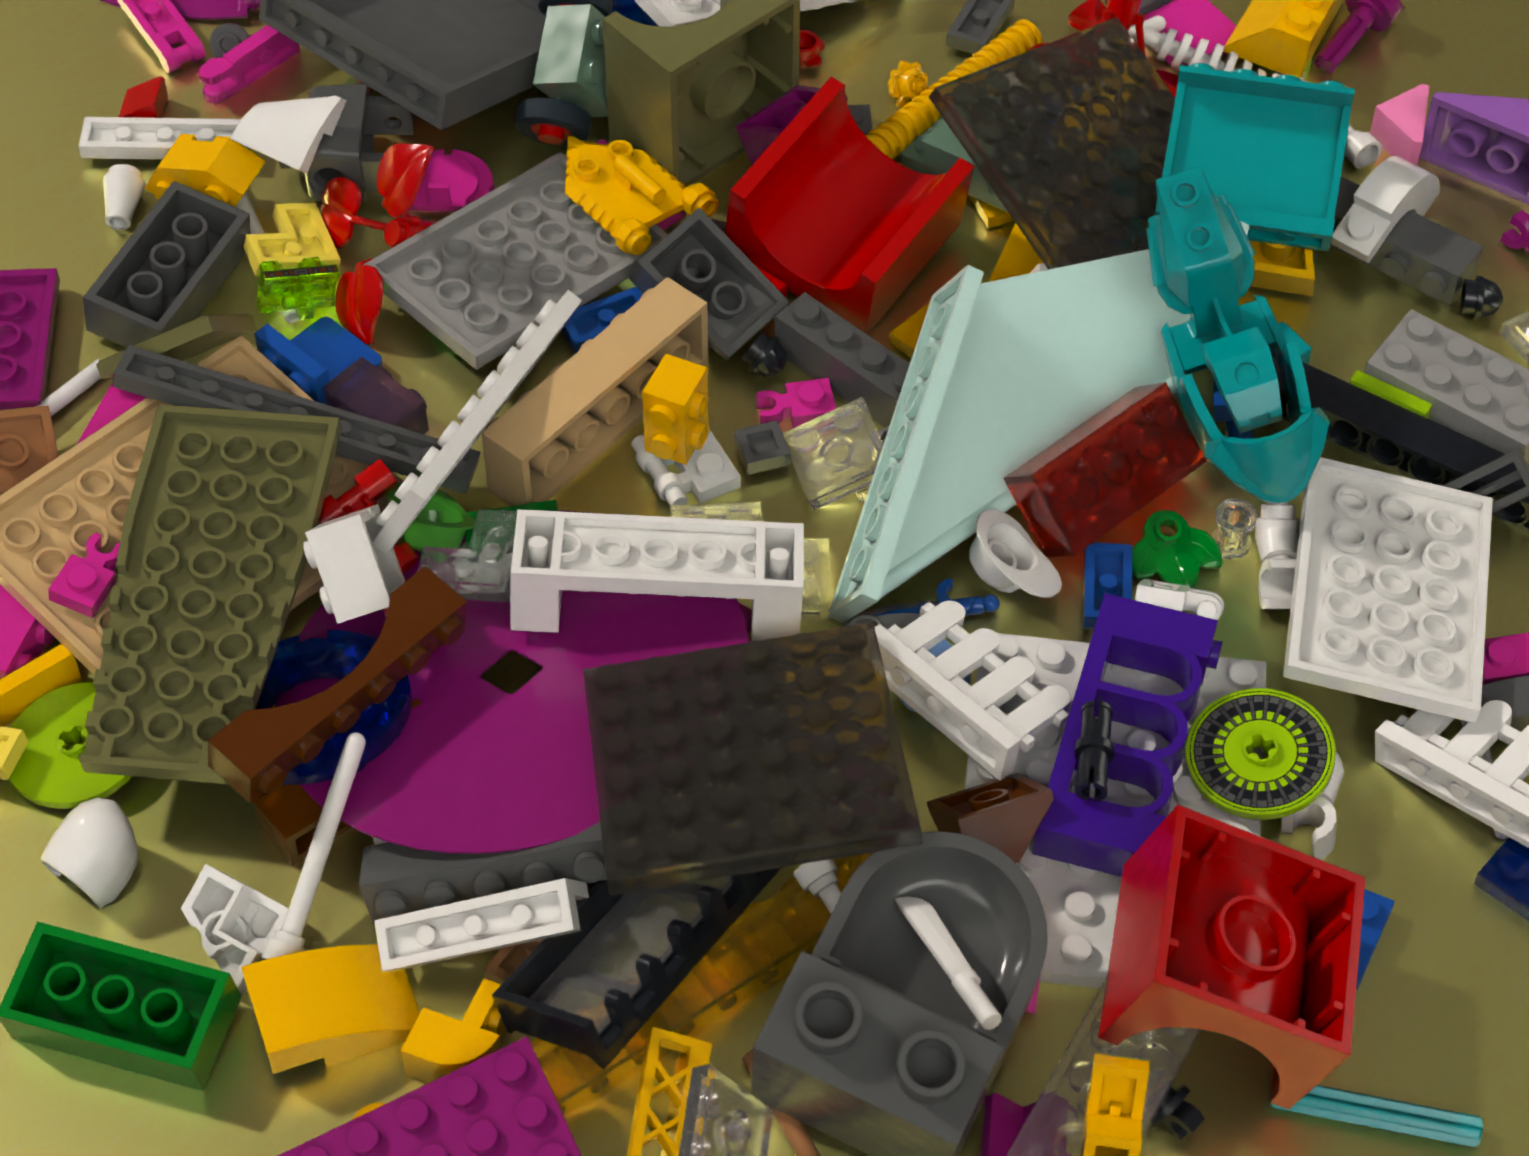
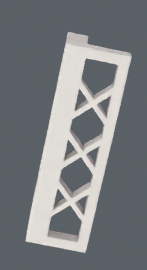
(479, 924)

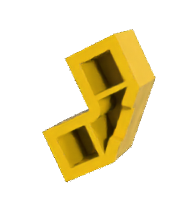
(213, 167)

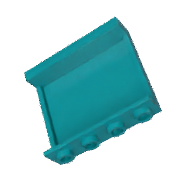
(1265, 147)

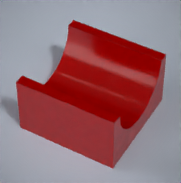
(842, 214)
(1237, 944)

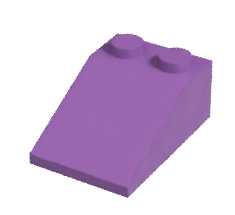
(1480, 140)

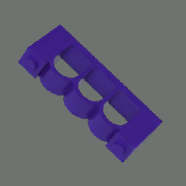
(1151, 641)

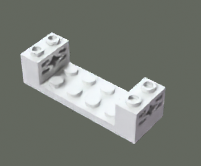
(658, 558)

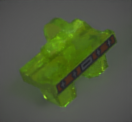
(297, 288)

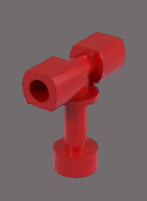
(369, 487)

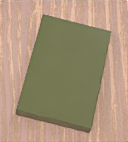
(188, 339)

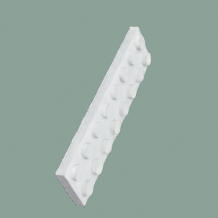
(475, 416)

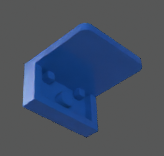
(314, 354)

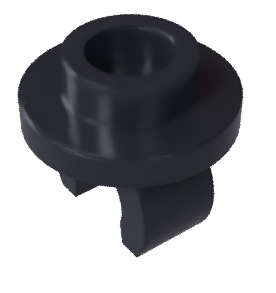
(1178, 1114)

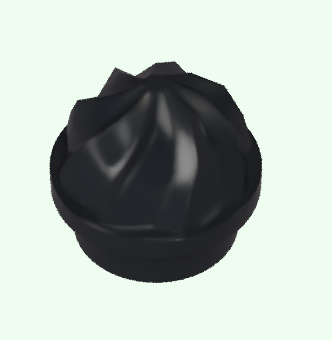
(1480, 297)
(766, 356)

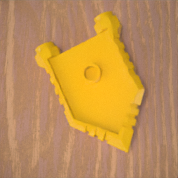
(628, 190)

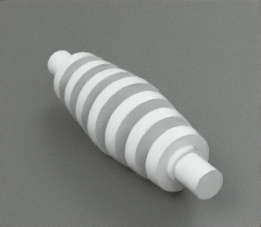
(1181, 51)

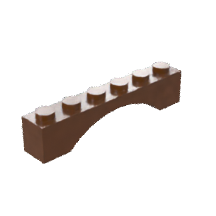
(268, 743)

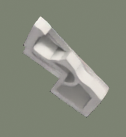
(289, 128)
(232, 920)

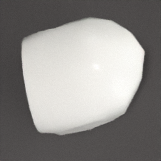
(94, 850)

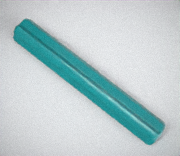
(1390, 1115)

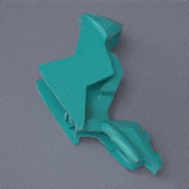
(1201, 270)

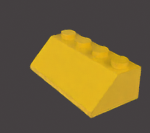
(1282, 33)

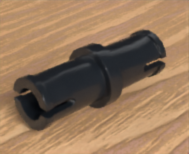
(1094, 751)

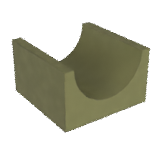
(693, 83)

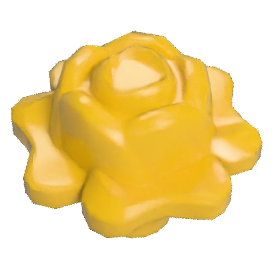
(907, 82)

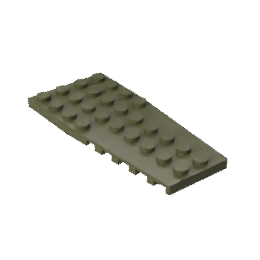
(203, 582)

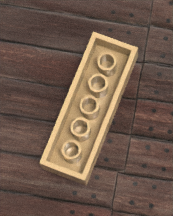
(591, 396)

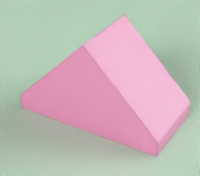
(1401, 123)

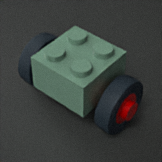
(568, 72)

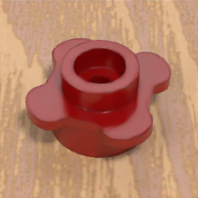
(809, 49)

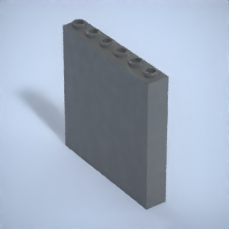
(422, 54)

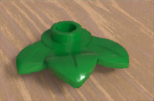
(1176, 556)

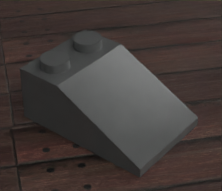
(718, 272)

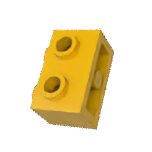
(676, 409)

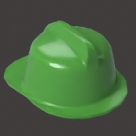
(438, 524)

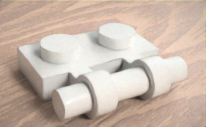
(706, 473)
(1180, 598)

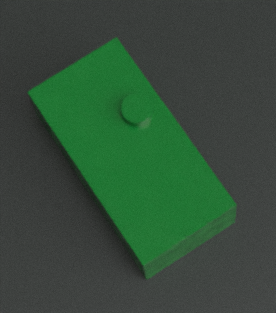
(120, 1005)

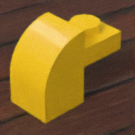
(447, 1044)
(1115, 1107)

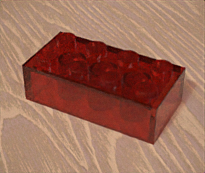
(1105, 470)

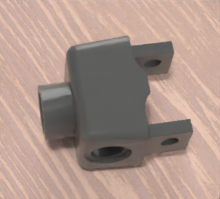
(351, 146)

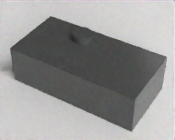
(167, 267)

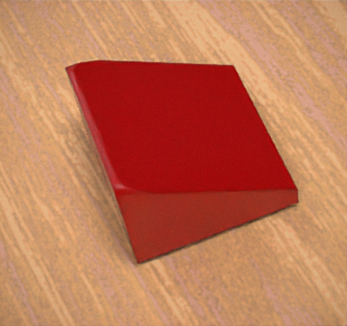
(145, 100)

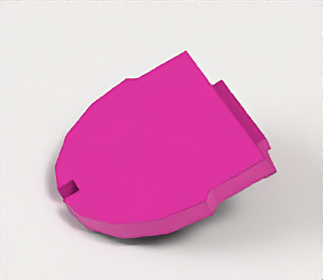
(452, 182)

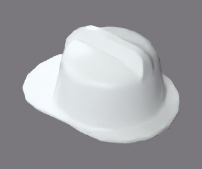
(1009, 558)

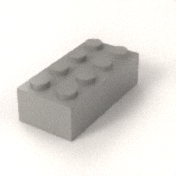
(1464, 381)

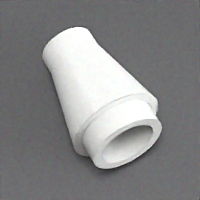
(122, 193)

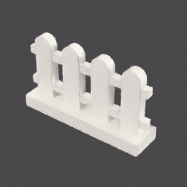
(964, 711)
(1455, 767)

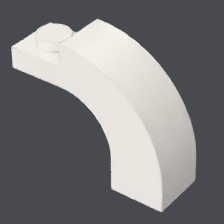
(1381, 202)

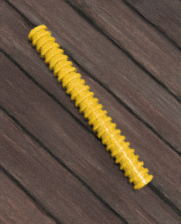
(920, 113)

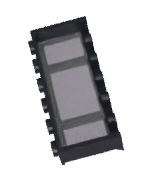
(631, 954)

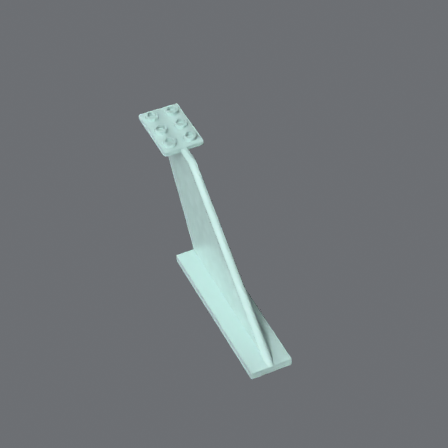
(988, 389)

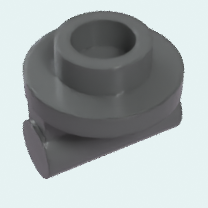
(226, 37)

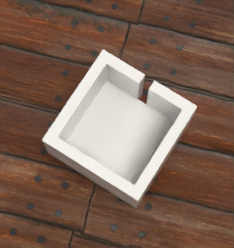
(352, 570)

